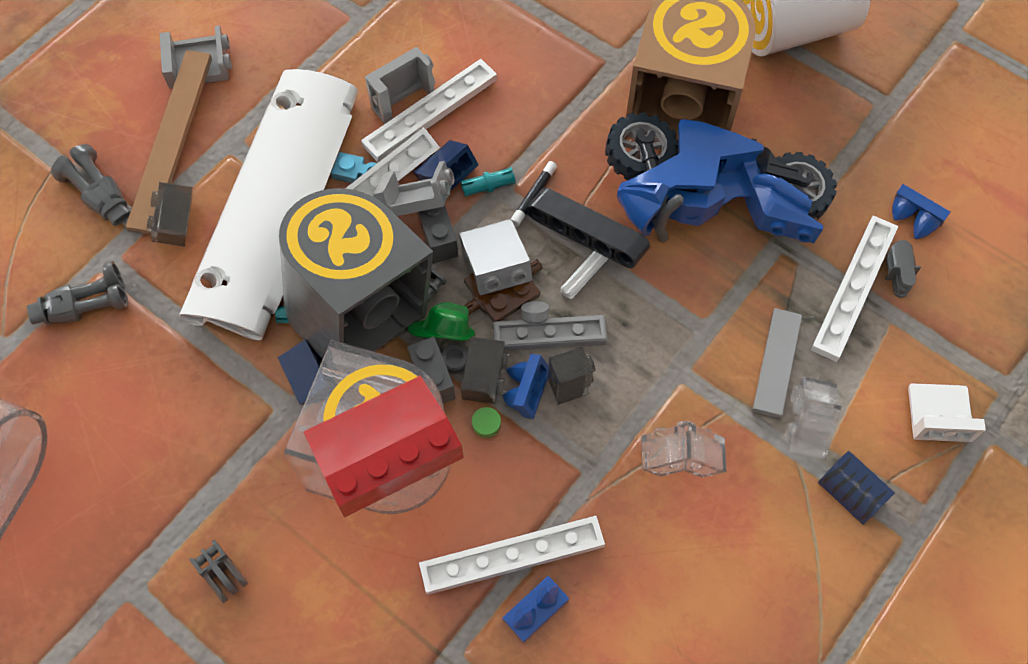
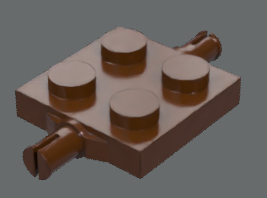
(503, 302)

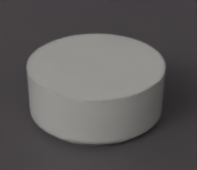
(535, 311)

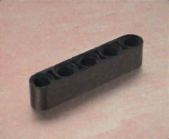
(588, 227)

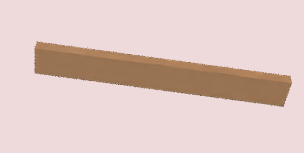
(170, 136)

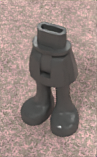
(101, 196)
(64, 305)

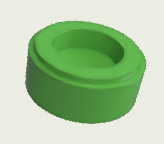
(486, 422)

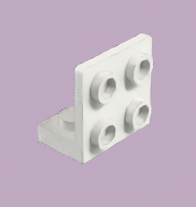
(942, 413)

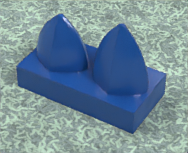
(929, 214)
(532, 379)
(535, 609)

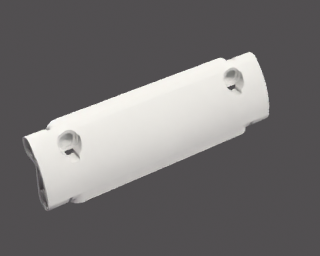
(284, 164)

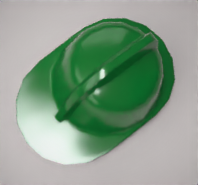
(444, 321)

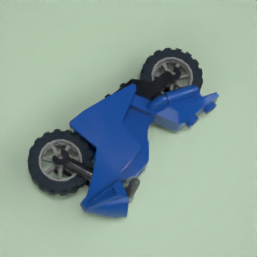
(710, 172)

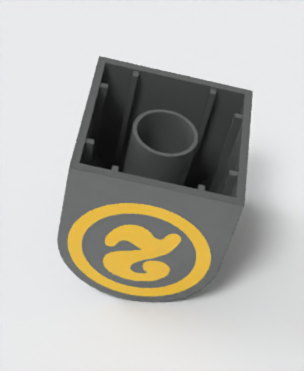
(351, 270)

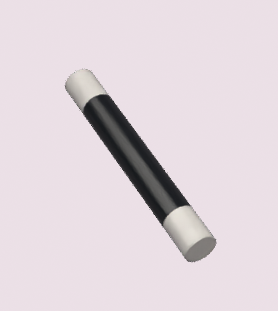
(537, 186)

